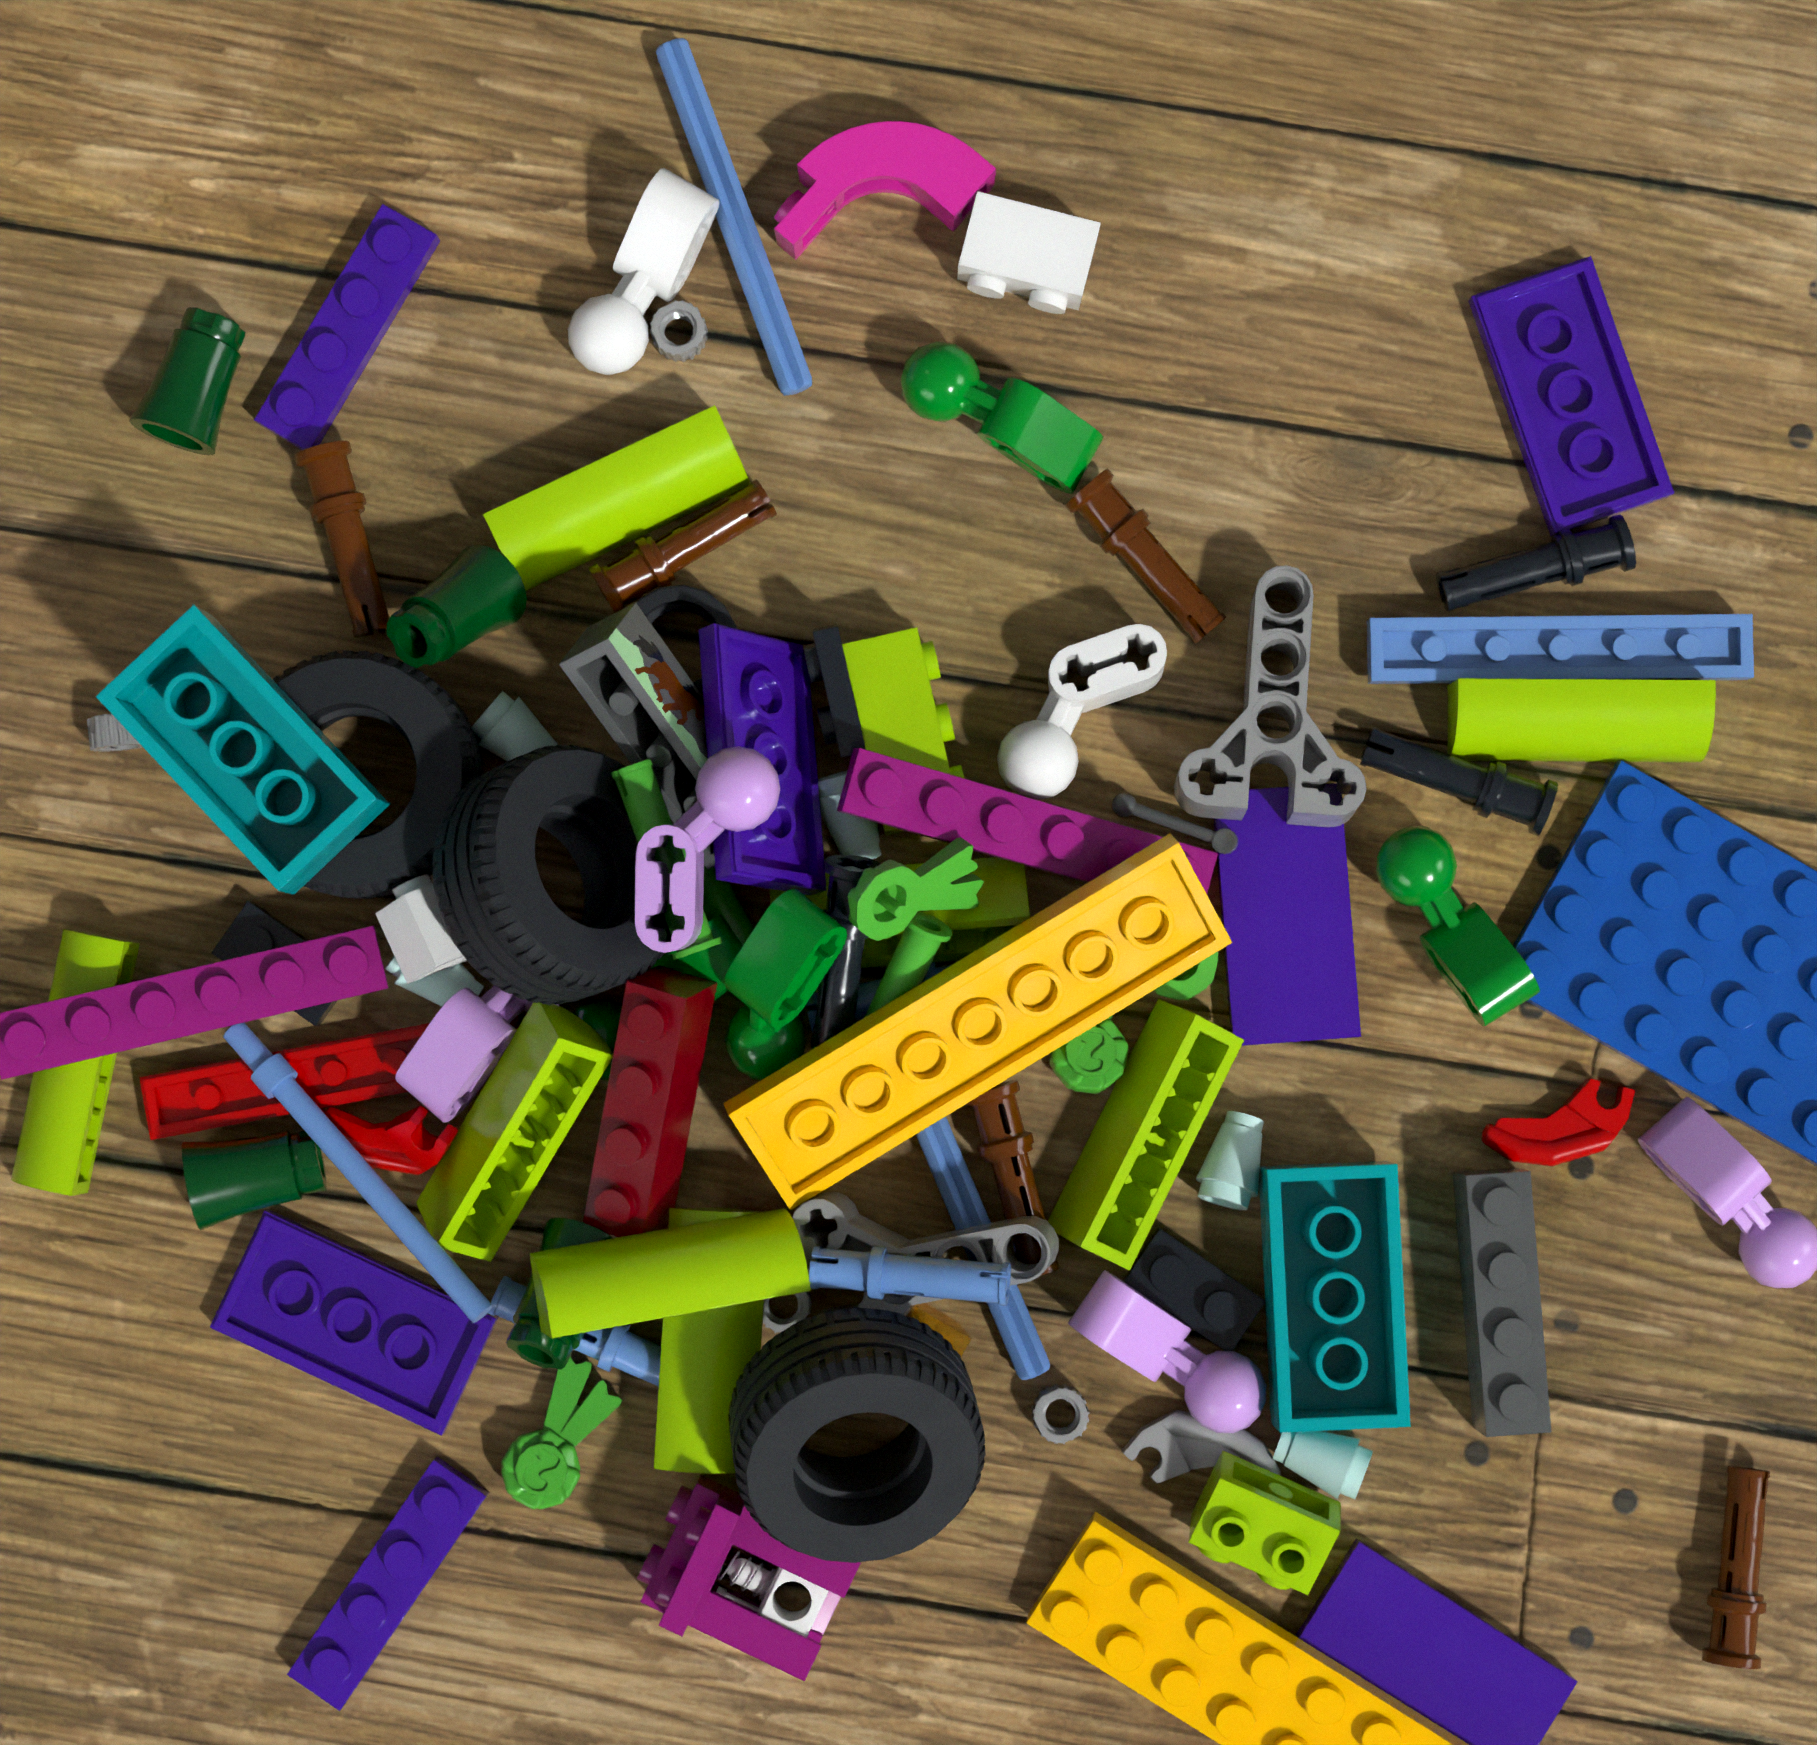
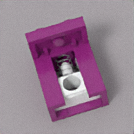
(686, 1591)

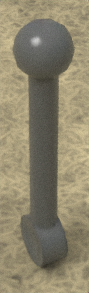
(1223, 840)

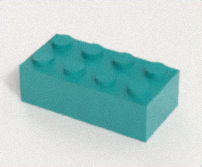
(242, 750)
(1334, 1296)

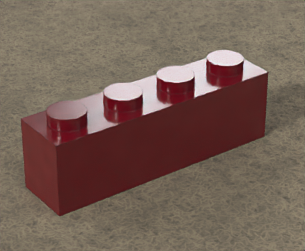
(649, 1101)

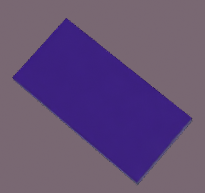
(1570, 396)
(763, 702)
(1287, 926)
(352, 1322)
(1434, 1653)

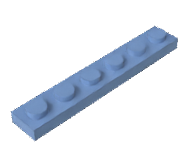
(1560, 648)

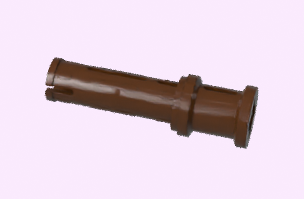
(339, 509)
(1127, 534)
(656, 561)
(1006, 1147)
(1736, 1598)

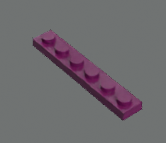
(995, 820)
(190, 1002)

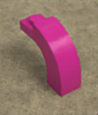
(882, 159)

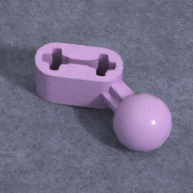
(733, 793)
(460, 1050)
(1726, 1184)
(1221, 1388)

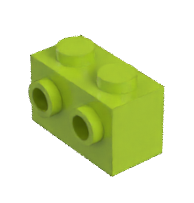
(1264, 1524)

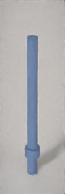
(277, 1079)

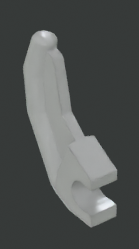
(1190, 1446)

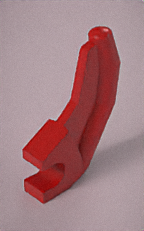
(1566, 1134)
(397, 1144)

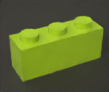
(897, 701)

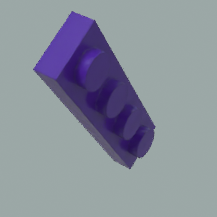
(347, 329)
(388, 1583)

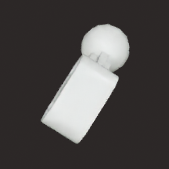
(654, 261)
(1039, 754)

